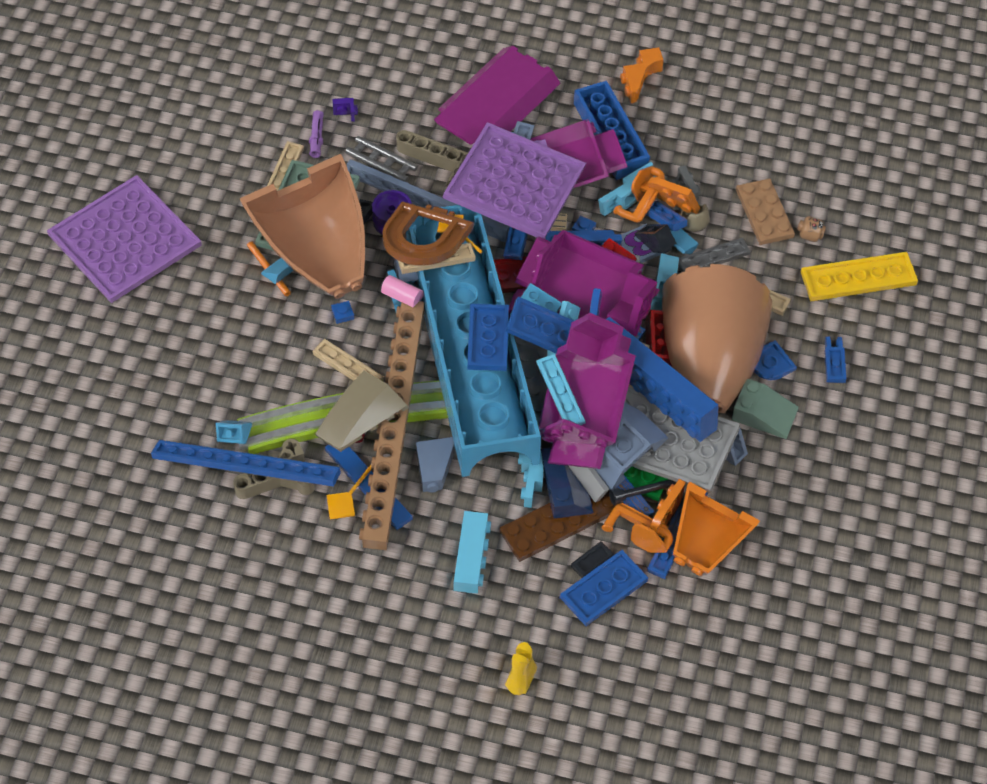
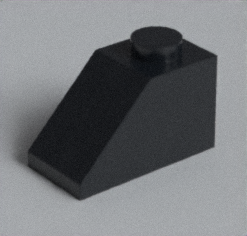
(656, 237)

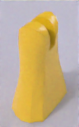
(522, 670)

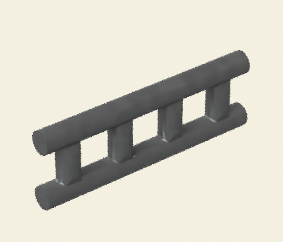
(377, 150)

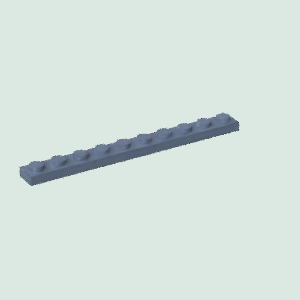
(418, 195)

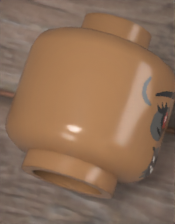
(811, 229)

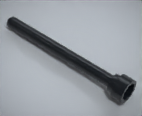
(618, 495)

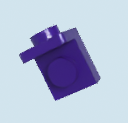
(345, 106)

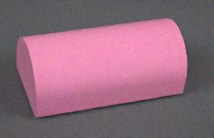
(401, 291)

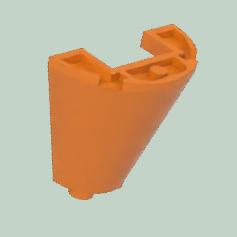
(708, 531)

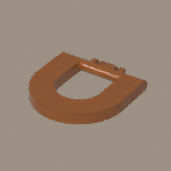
(427, 254)

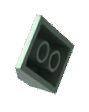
(764, 409)

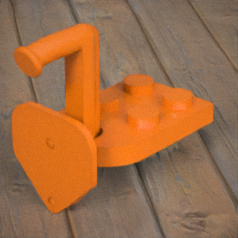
(648, 188)
(645, 529)

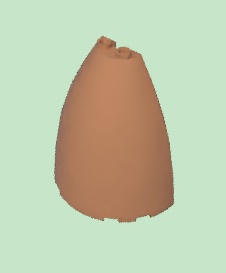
(315, 226)
(716, 328)

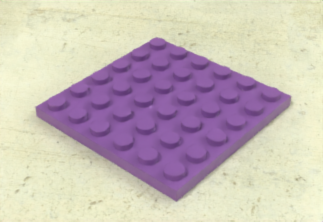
(514, 181)
(124, 238)

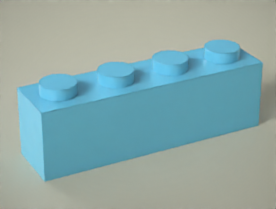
(471, 551)

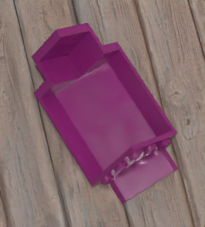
(574, 266)
(599, 378)

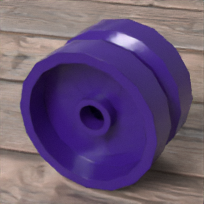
(385, 205)

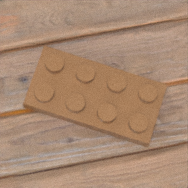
(765, 211)

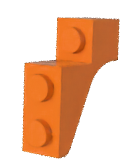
(633, 76)

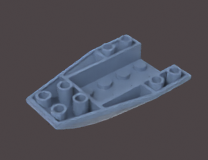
(633, 440)

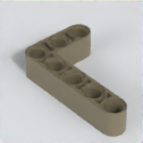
(430, 152)

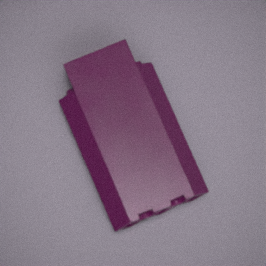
(497, 94)
(599, 151)

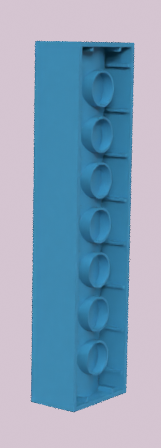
(484, 407)

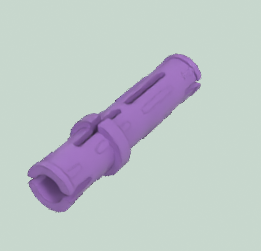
(316, 135)

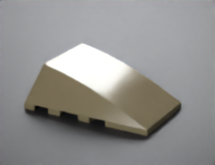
(359, 410)

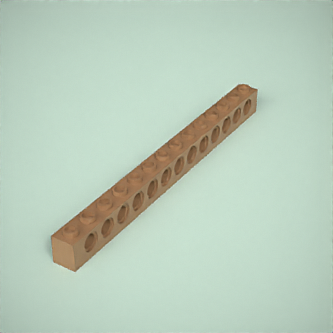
(379, 537)

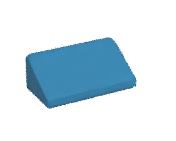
(685, 242)
(277, 271)
(233, 431)

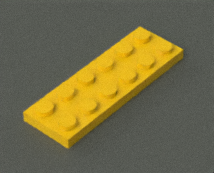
(859, 276)

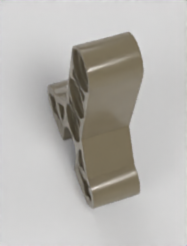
(256, 487)

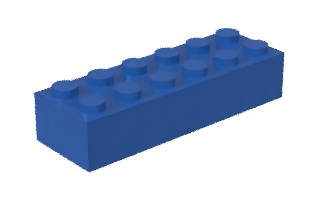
(603, 109)

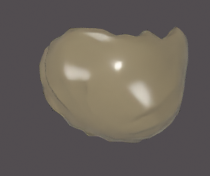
(697, 221)

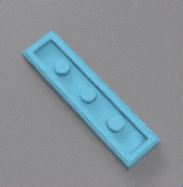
(560, 389)

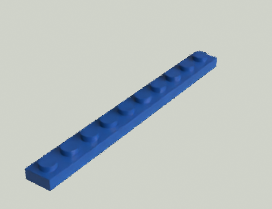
(246, 463)

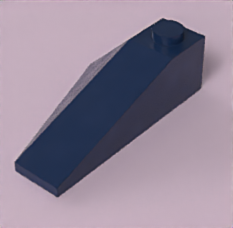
(564, 490)

